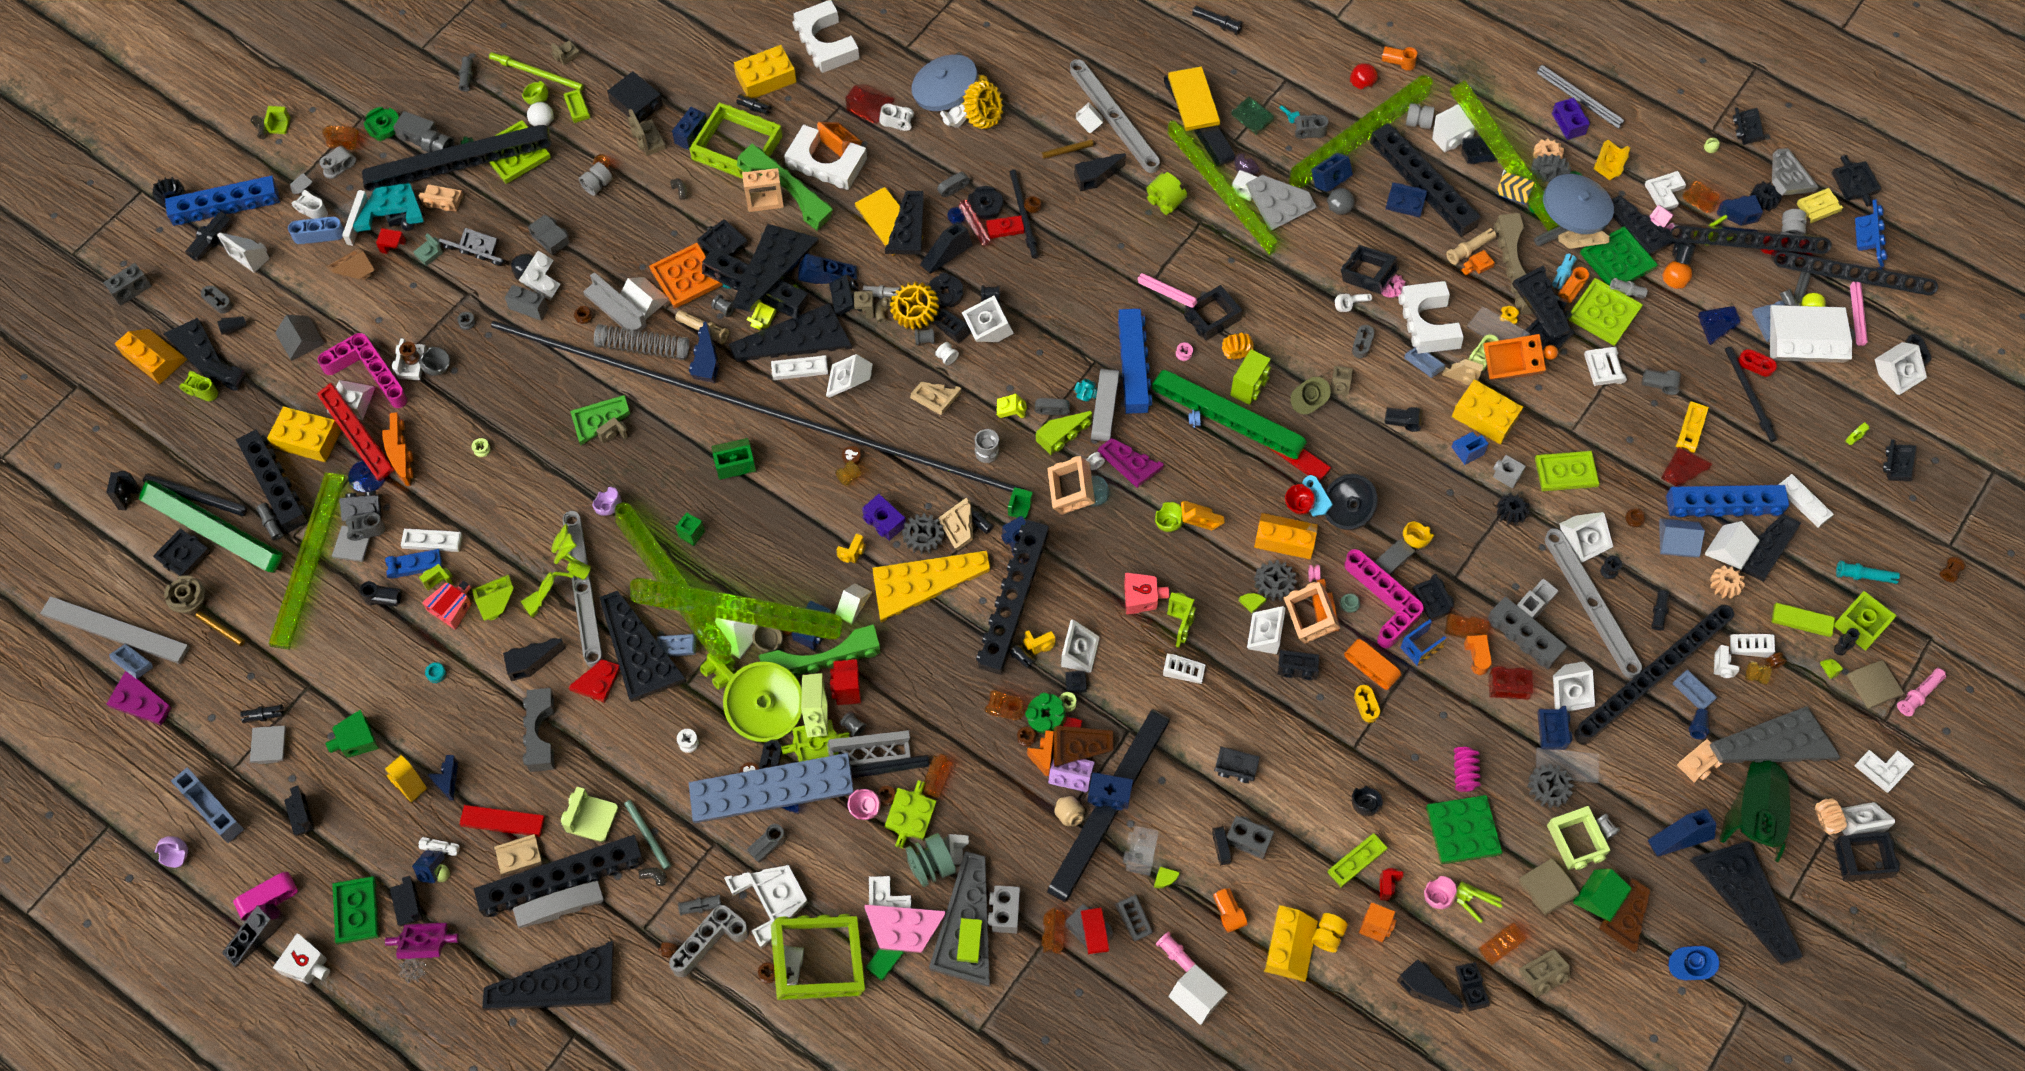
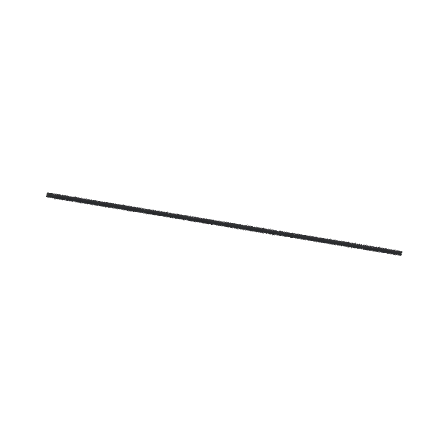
(755, 407)

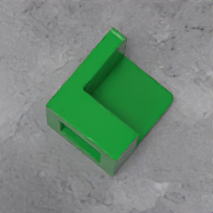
(1020, 503)
(690, 529)

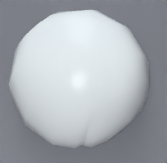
(540, 114)

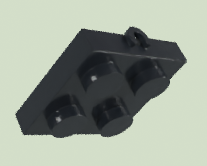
(723, 238)
(181, 553)

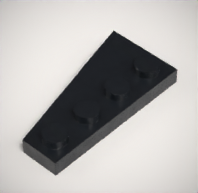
(907, 231)
(1539, 297)
(193, 344)
(1770, 547)

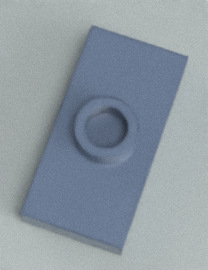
(1425, 362)
(678, 644)
(131, 661)
(1694, 690)

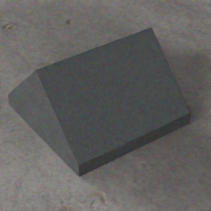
(298, 335)

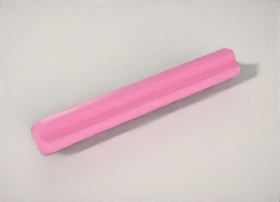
(1167, 290)
(1858, 313)

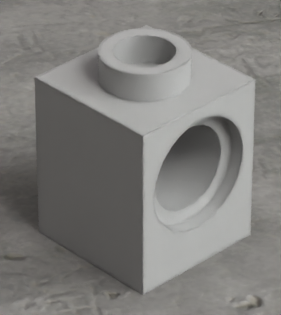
(1508, 478)

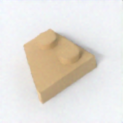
(1464, 371)
(935, 396)

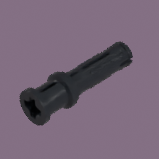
(1224, 22)

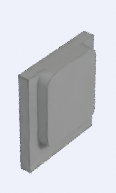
(350, 549)
(267, 744)

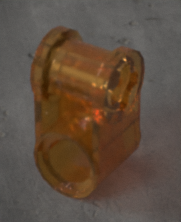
(342, 137)
(1702, 197)
(1001, 703)

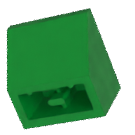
(733, 458)

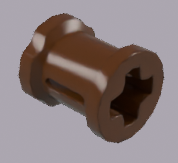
(409, 352)
(1952, 569)

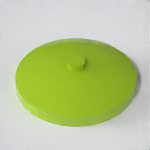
(763, 701)

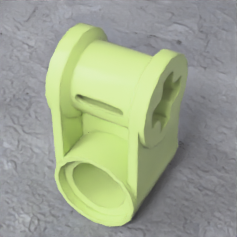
(1478, 354)

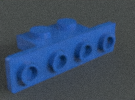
(1870, 234)

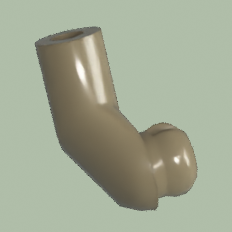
(880, 308)

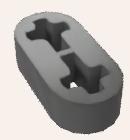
(953, 184)
(218, 297)
(1366, 342)
(1052, 406)

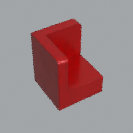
(389, 238)

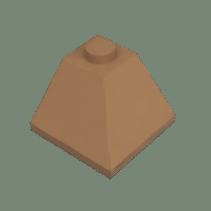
(352, 265)

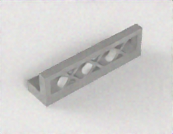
(614, 305)
(871, 741)

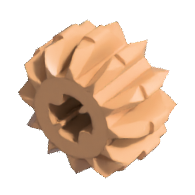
(1548, 147)
(1727, 582)
(1830, 816)

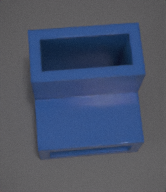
(1470, 447)

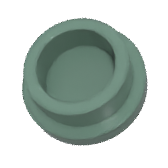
(1350, 603)

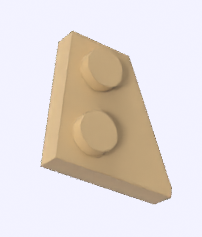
(1575, 240)
(958, 524)

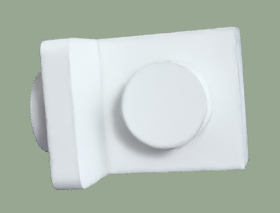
(955, 116)
(1722, 663)

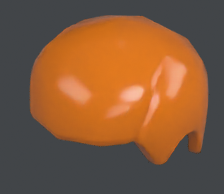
(1677, 274)

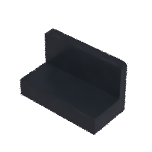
(406, 902)

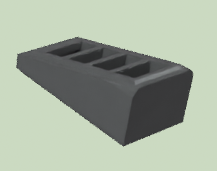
(1127, 921)

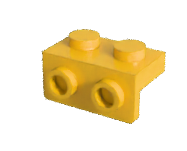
(1611, 160)

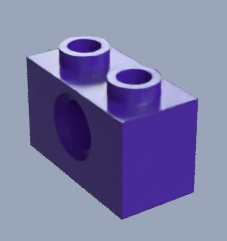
(878, 508)

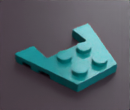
(387, 201)

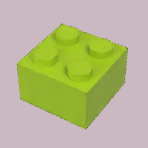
(1251, 377)
(1867, 617)

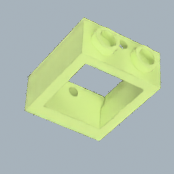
(814, 705)
(1581, 815)

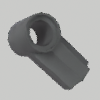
(1667, 381)
(765, 844)

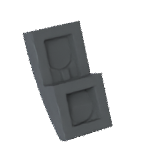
(1395, 556)

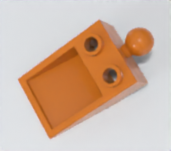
(1513, 357)

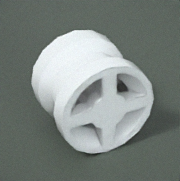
(947, 353)
(688, 745)

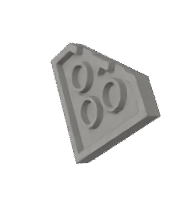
(1789, 175)
(1279, 201)

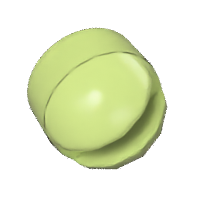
(1711, 145)
(443, 874)

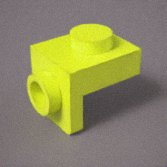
(762, 316)
(1010, 406)

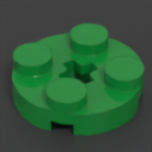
(373, 126)
(1035, 712)

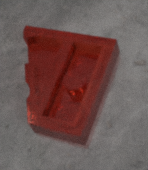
(1684, 467)

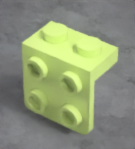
(588, 816)

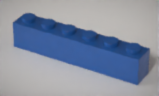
(1133, 361)

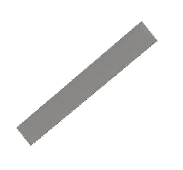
(115, 630)

